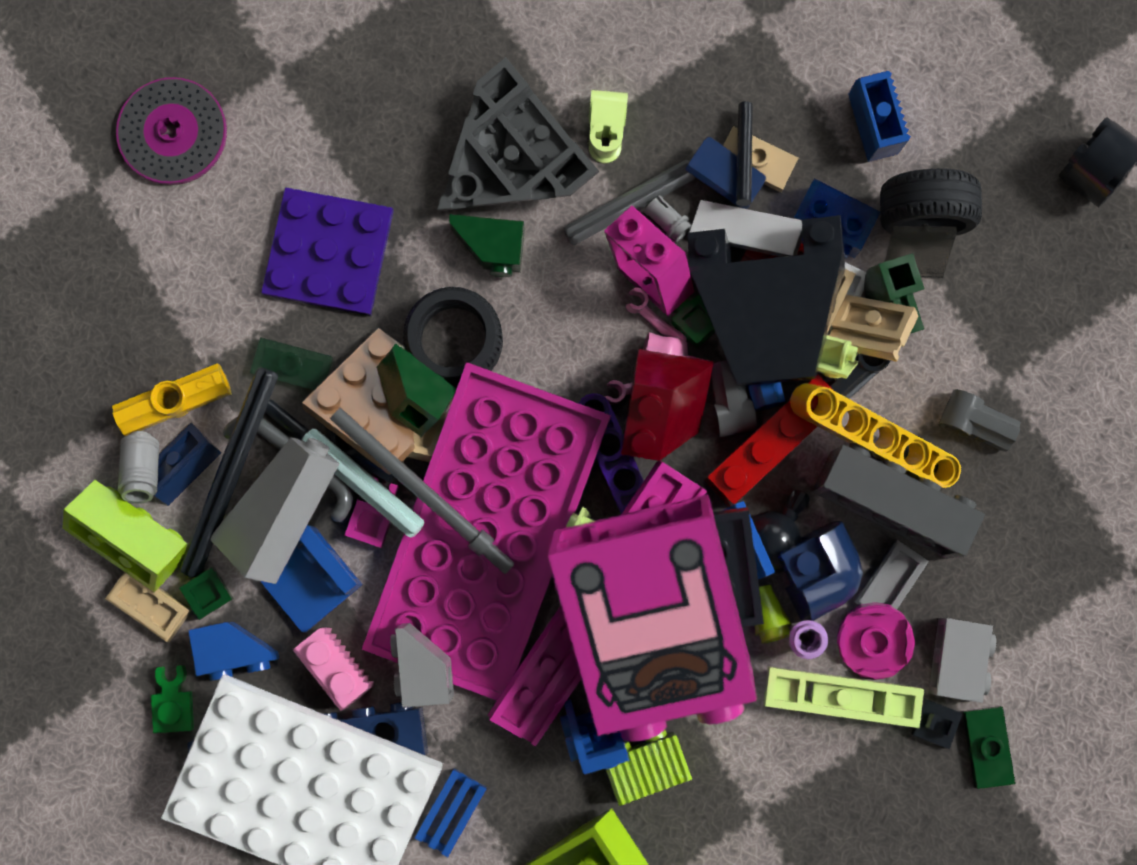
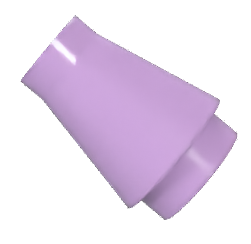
(814, 646)

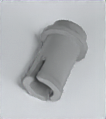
(668, 219)

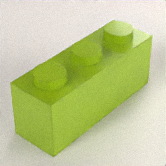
(124, 535)

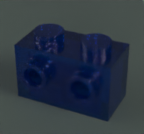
(856, 217)

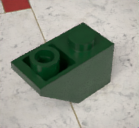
(413, 390)

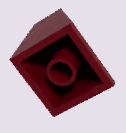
(664, 403)

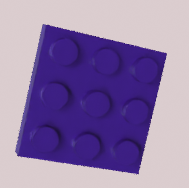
(327, 251)

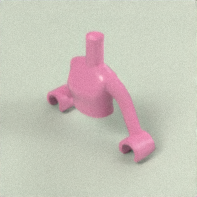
(673, 343)

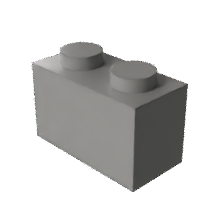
(962, 660)

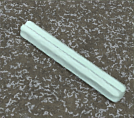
(371, 489)

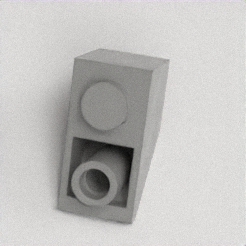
(423, 669)

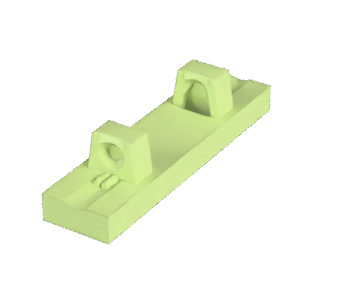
(844, 697)

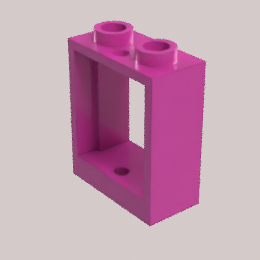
(647, 253)

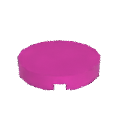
(875, 640)

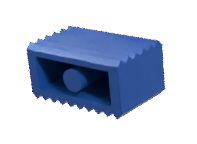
(878, 116)

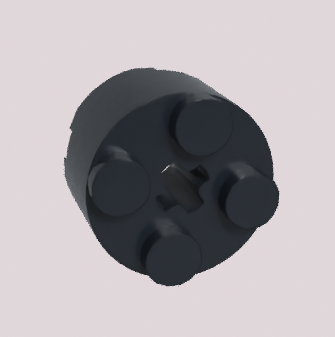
(1102, 162)

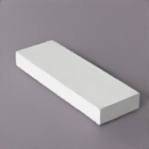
(750, 228)

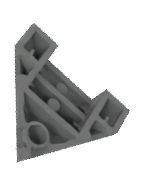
(512, 148)

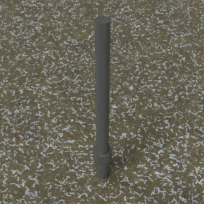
(479, 541)

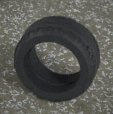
(932, 198)
(445, 299)

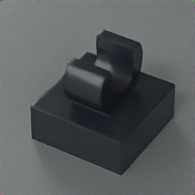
(937, 723)

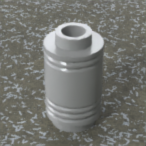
(138, 467)

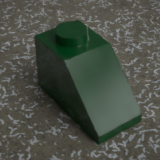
(492, 242)

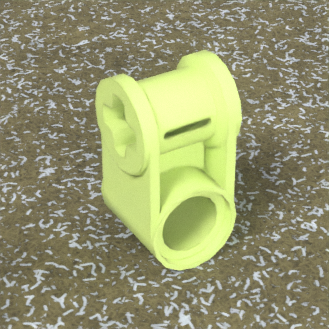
(606, 120)

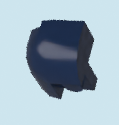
(822, 571)

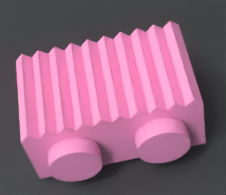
(333, 667)

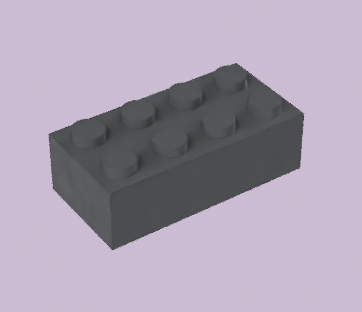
(899, 502)

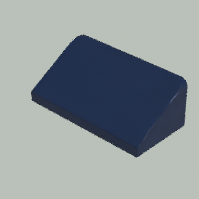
(718, 169)
(183, 462)

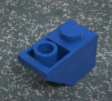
(226, 647)

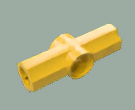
(150, 408)

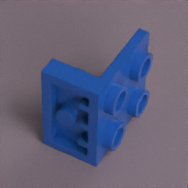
(313, 581)

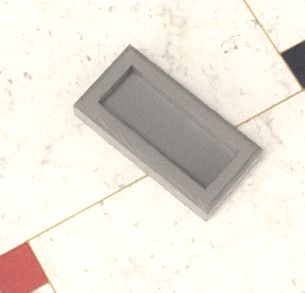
(893, 576)

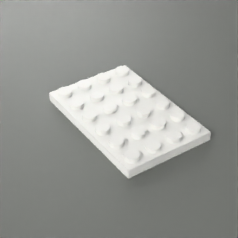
(298, 783)

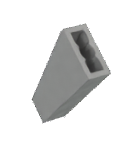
(276, 510)

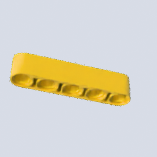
(861, 428)

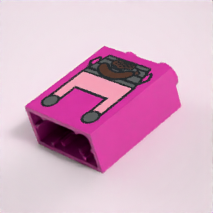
(653, 618)

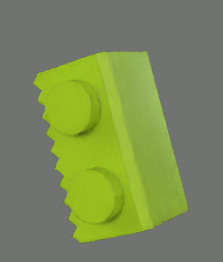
(650, 768)

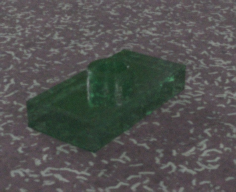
(292, 364)

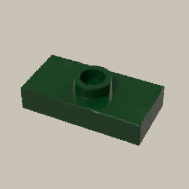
(989, 747)

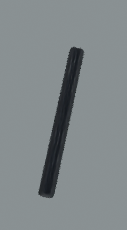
(229, 471)

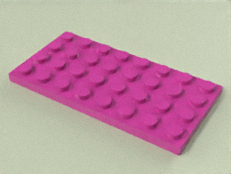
(516, 470)

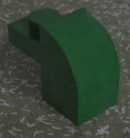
(895, 283)

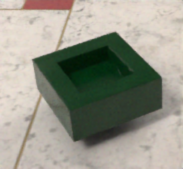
(206, 593)

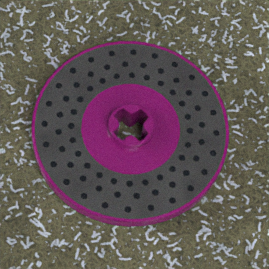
(198, 138)

